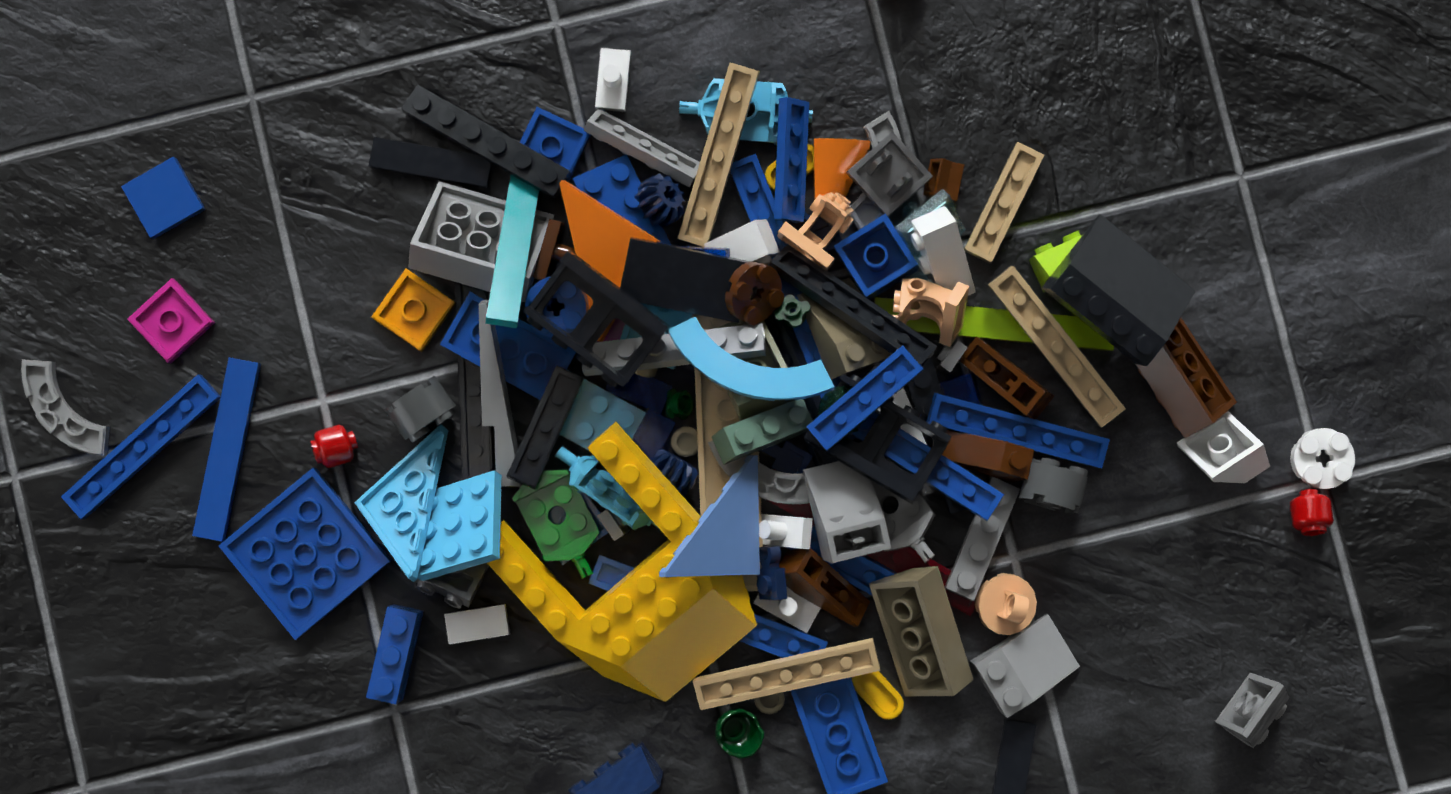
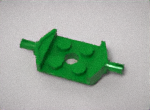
(561, 540)

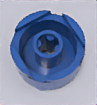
(575, 306)

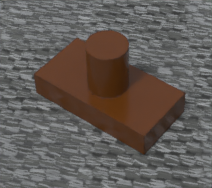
(551, 249)

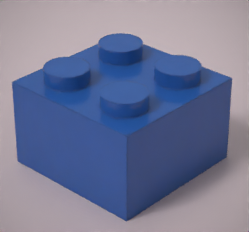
(876, 257)

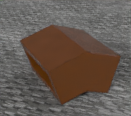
(946, 176)

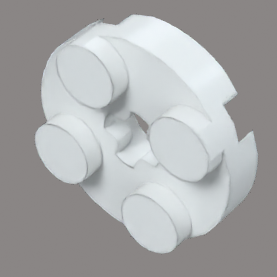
(1337, 469)

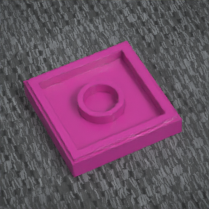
(171, 320)

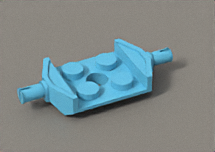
(758, 127)
(603, 489)

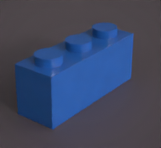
(394, 654)

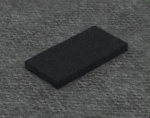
(679, 278)

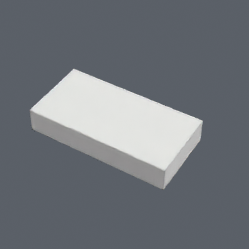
(477, 624)

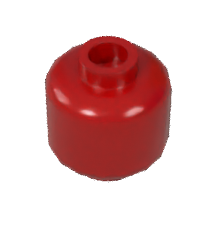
(333, 446)
(1311, 513)

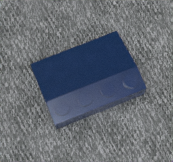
(631, 774)

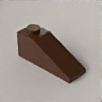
(1006, 378)
(989, 456)
(823, 586)

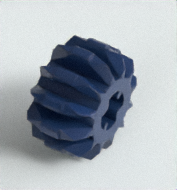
(660, 200)
(676, 470)

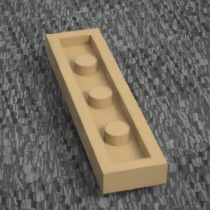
(1003, 202)

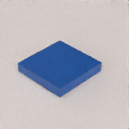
(555, 139)
(163, 197)

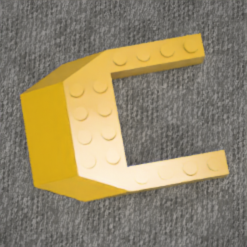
(647, 626)

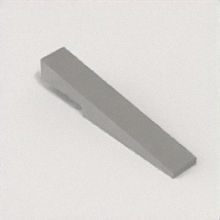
(495, 398)

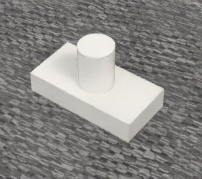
(613, 79)
(786, 531)
(793, 610)

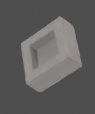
(950, 356)
(613, 524)

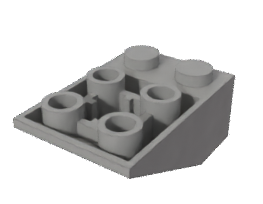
(845, 512)

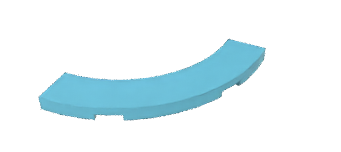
(744, 377)

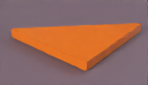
(599, 235)

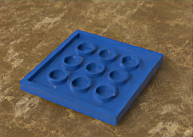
(305, 553)

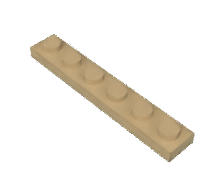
(718, 154)
(1056, 346)
(786, 674)

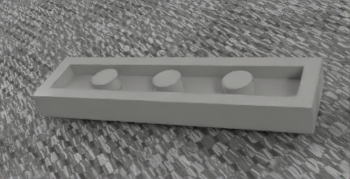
(642, 147)
(980, 544)

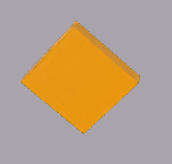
(413, 310)

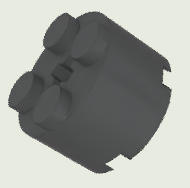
(420, 408)
(1054, 486)

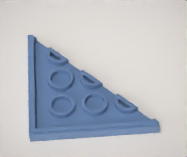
(726, 532)

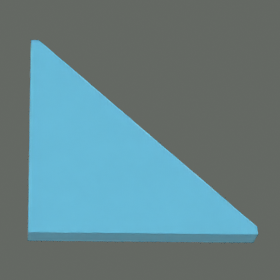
(403, 501)

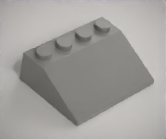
(462, 238)

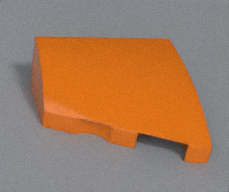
(832, 161)

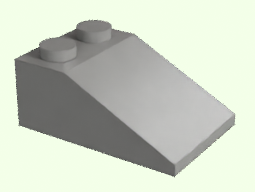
(1025, 665)
(1254, 709)

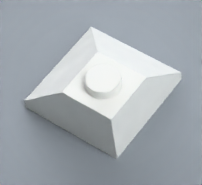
(1226, 451)

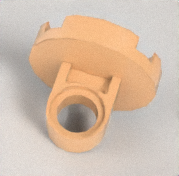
(1006, 604)

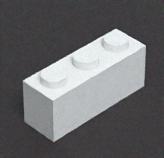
(941, 249)

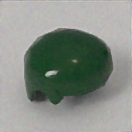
(739, 733)

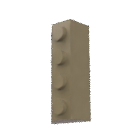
(922, 632)

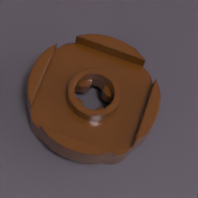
(766, 299)

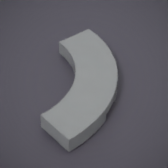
(876, 131)
(55, 413)
(772, 484)

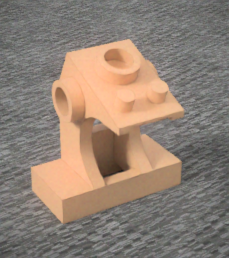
(832, 209)
(934, 302)

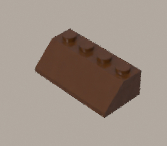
(1187, 383)

